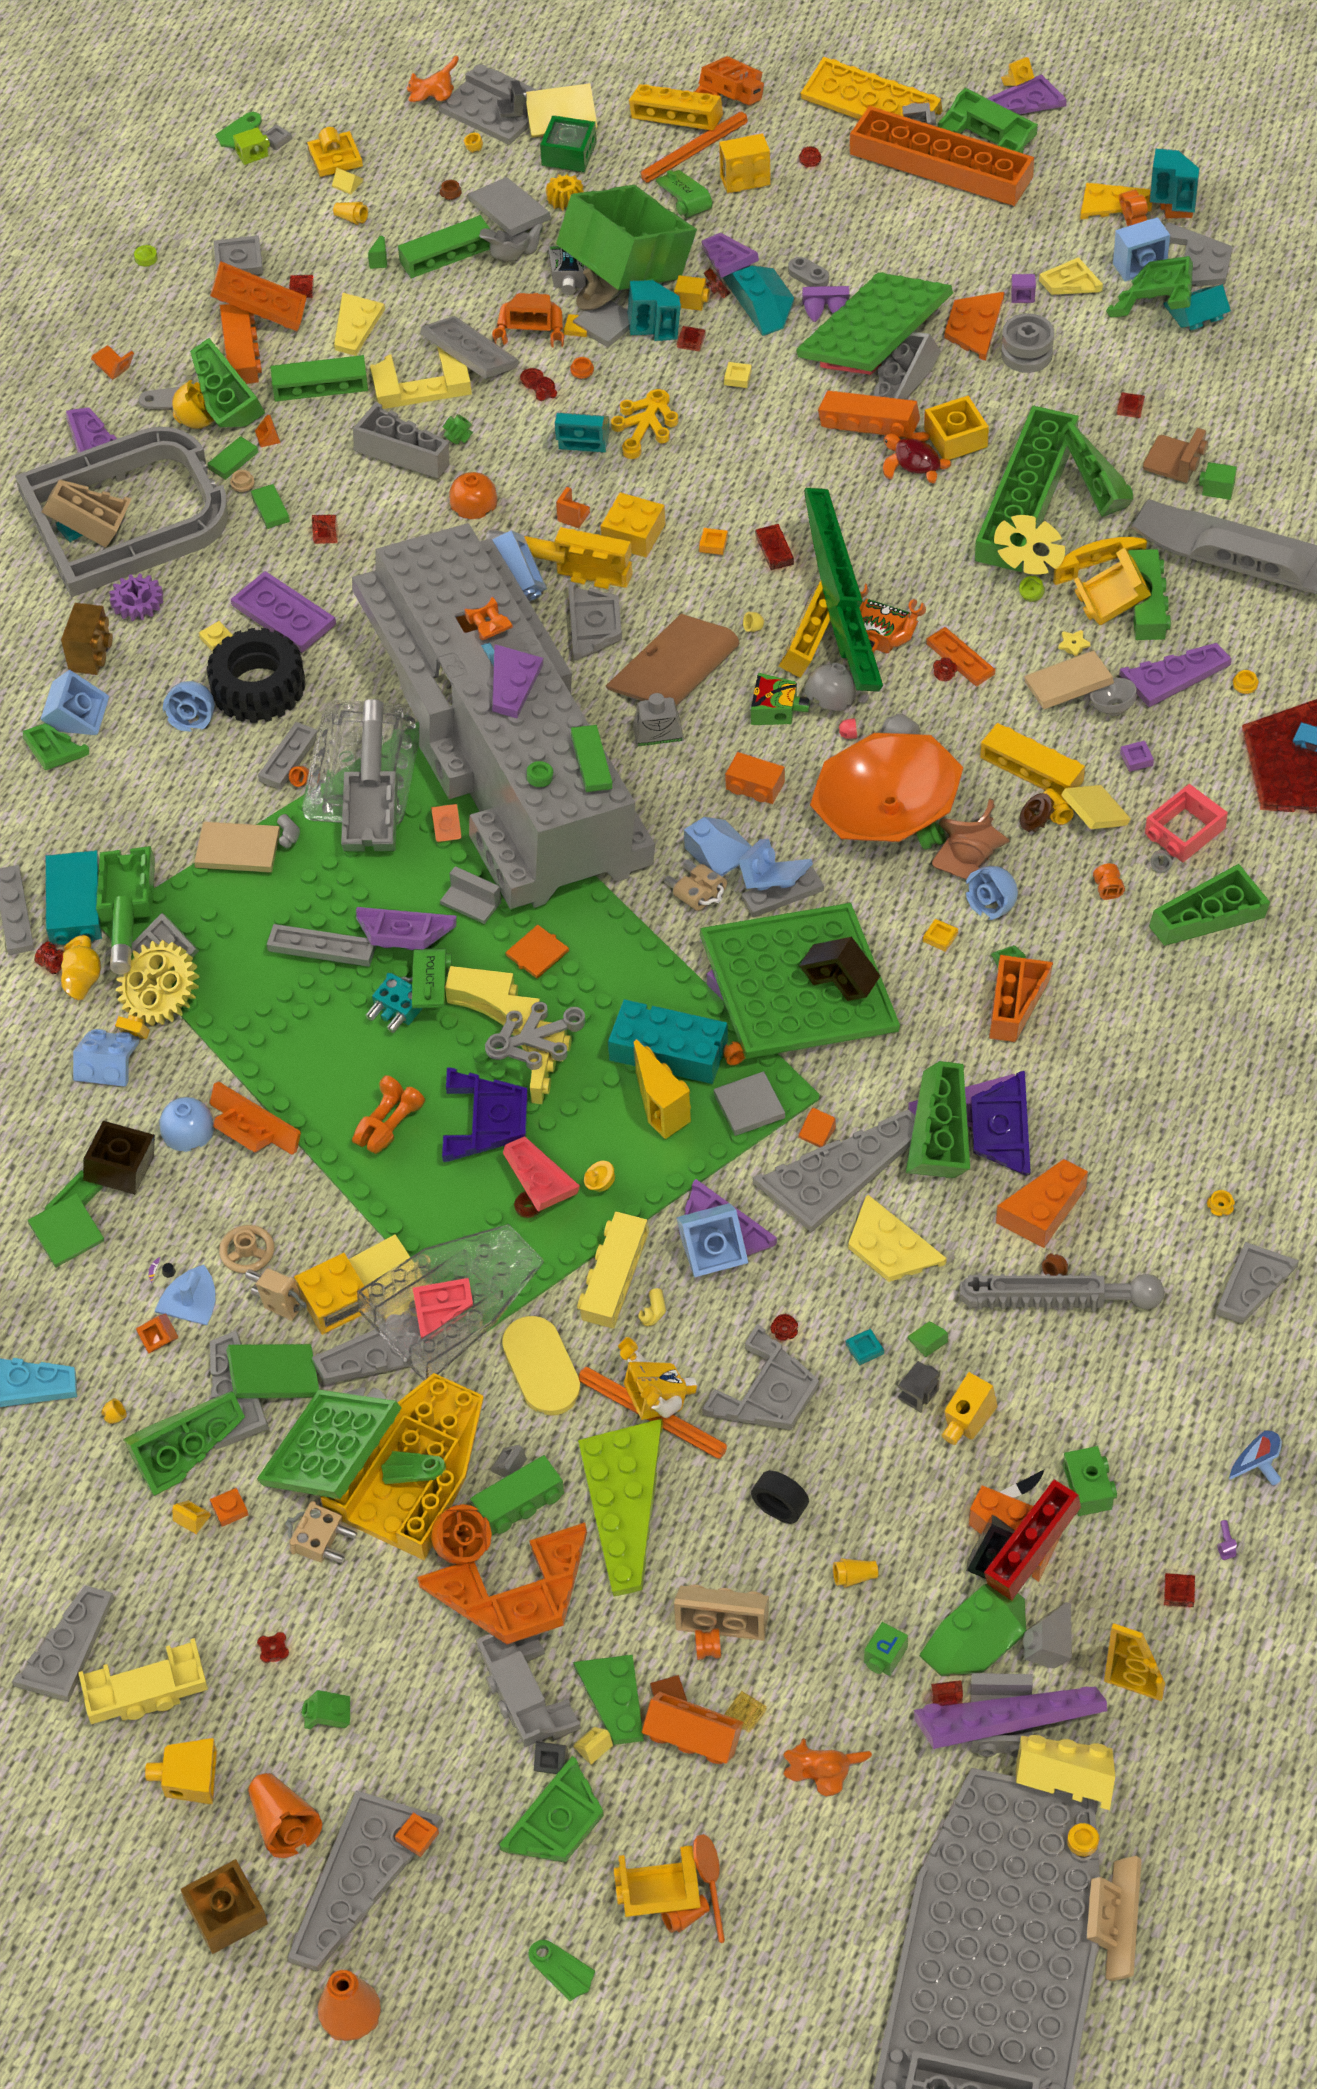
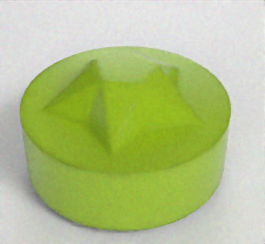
(145, 255)
(1031, 588)

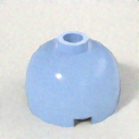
(185, 702)
(990, 886)
(186, 1124)

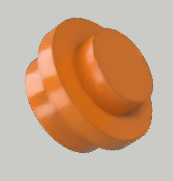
(582, 368)

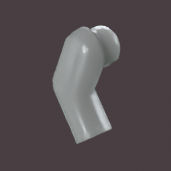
(290, 831)

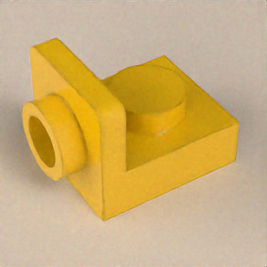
(1019, 72)

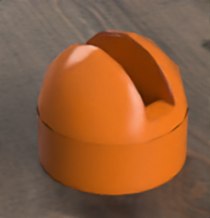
(296, 774)
(733, 1053)

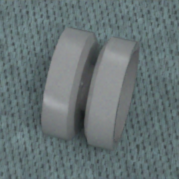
(1027, 343)

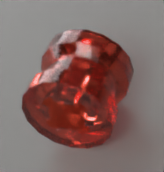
(50, 957)

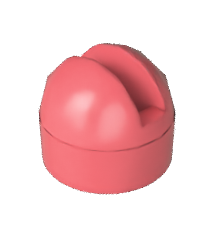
(848, 729)

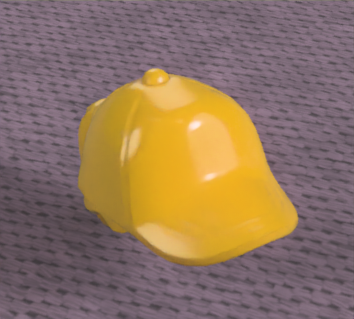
(79, 967)

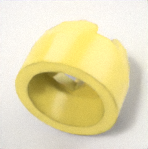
(753, 622)

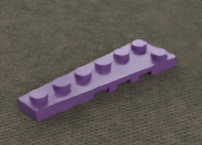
(988, 1718)

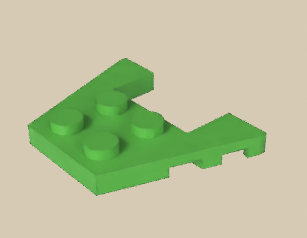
(1158, 278)

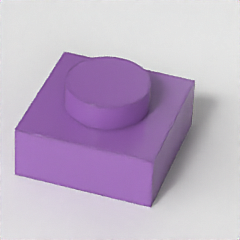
(1136, 756)

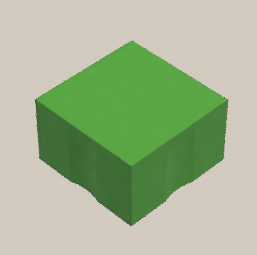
(625, 236)

